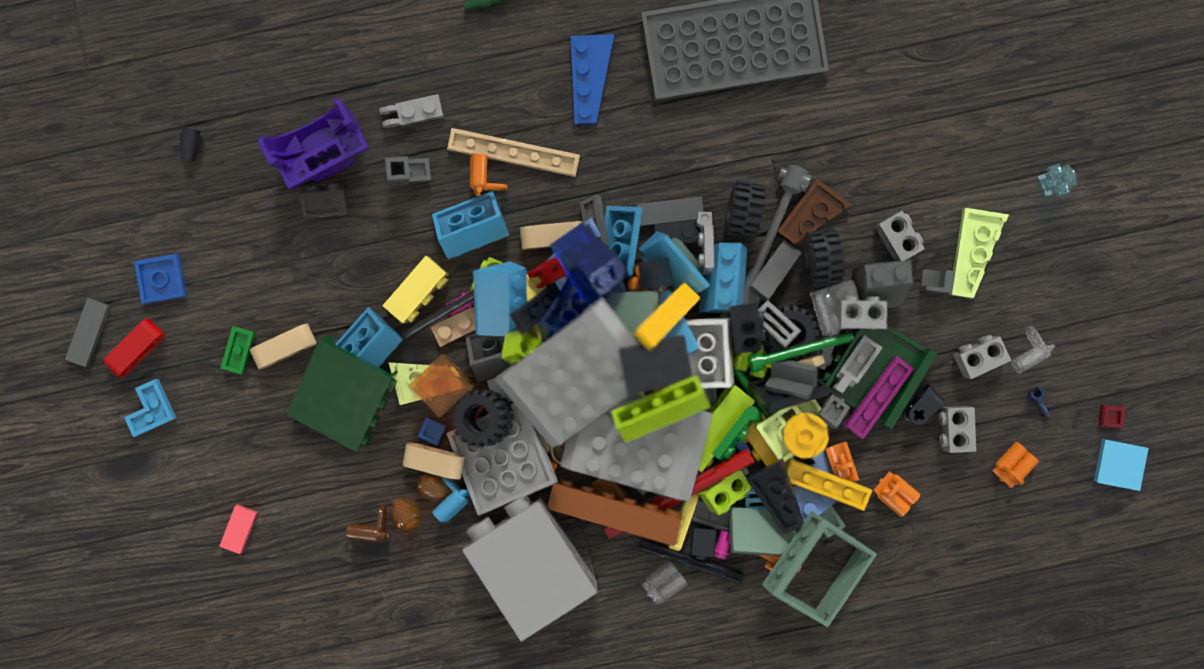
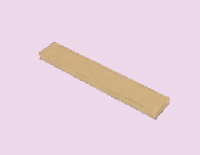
(514, 152)

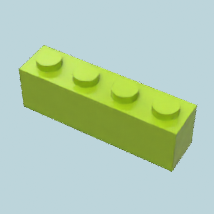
(660, 409)
(725, 413)

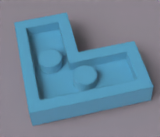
(155, 412)

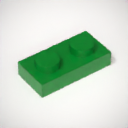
(238, 350)

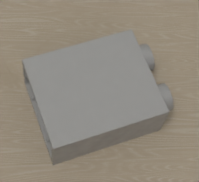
(529, 565)

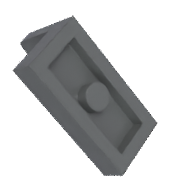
(792, 378)

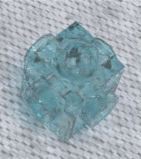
(1058, 180)

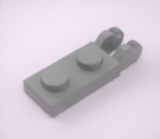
(413, 111)

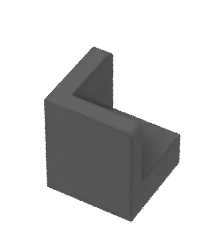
(937, 281)

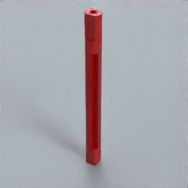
(702, 482)

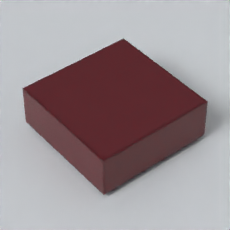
(1111, 416)

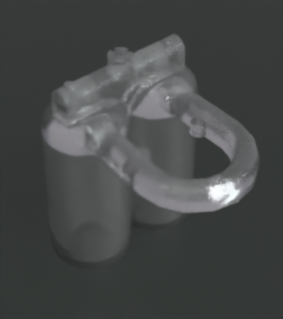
(1033, 356)
(664, 583)

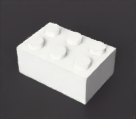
(715, 357)

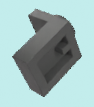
(833, 411)

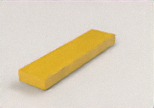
(666, 316)
(828, 484)

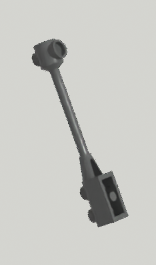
(794, 181)

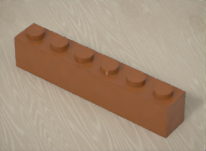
(616, 512)

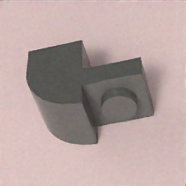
(404, 171)

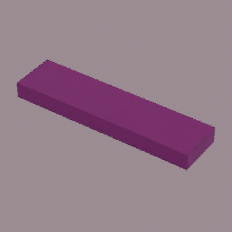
(878, 397)

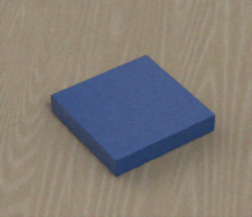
(160, 279)

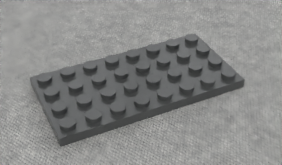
(732, 44)

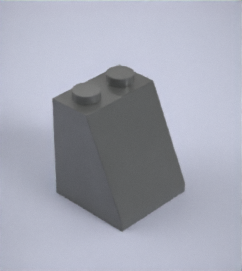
(884, 280)

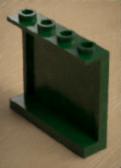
(892, 344)
(341, 395)

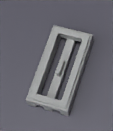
(790, 337)

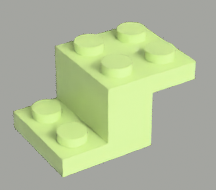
(772, 426)

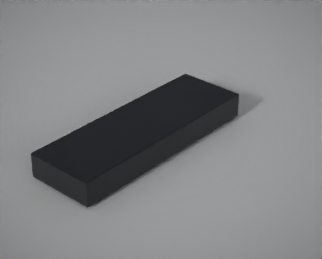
(534, 309)

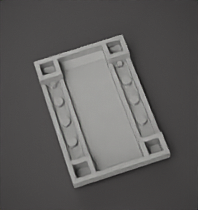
(571, 375)
(656, 462)

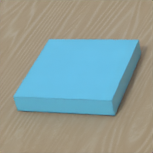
(1121, 464)

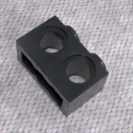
(746, 328)

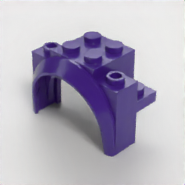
(317, 147)

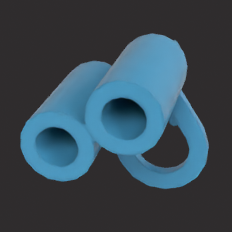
(452, 503)

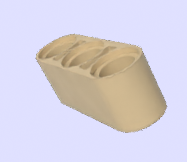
(542, 235)
(283, 346)
(433, 460)

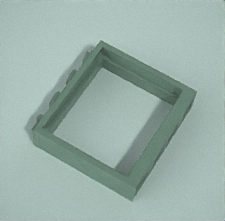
(796, 554)

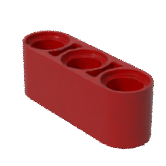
(133, 348)

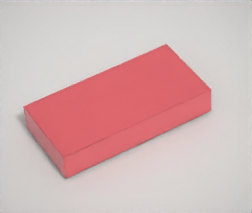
(238, 529)

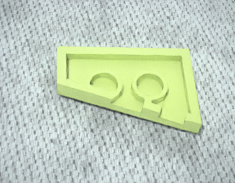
(405, 376)

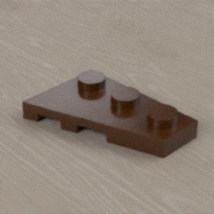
(812, 211)

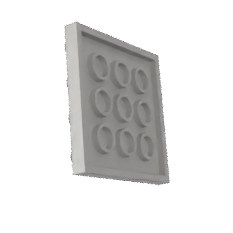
(508, 468)

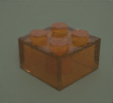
(441, 385)

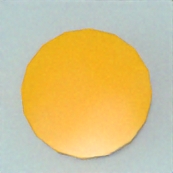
(805, 435)

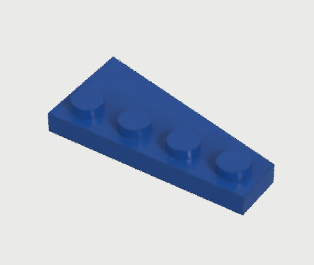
(589, 72)

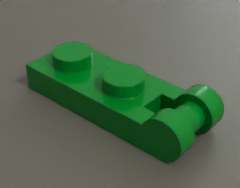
(737, 433)

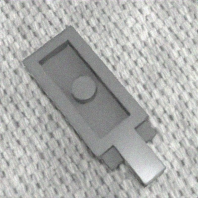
(706, 241)
(856, 363)

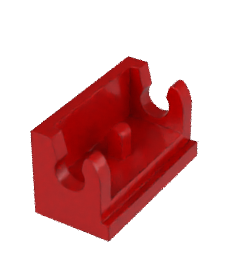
(548, 272)

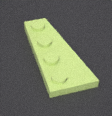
(974, 248)

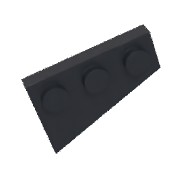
(777, 494)

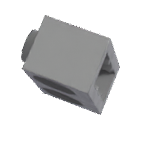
(895, 240)
(861, 318)
(982, 361)
(964, 428)

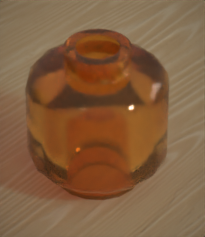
(432, 488)
(405, 514)

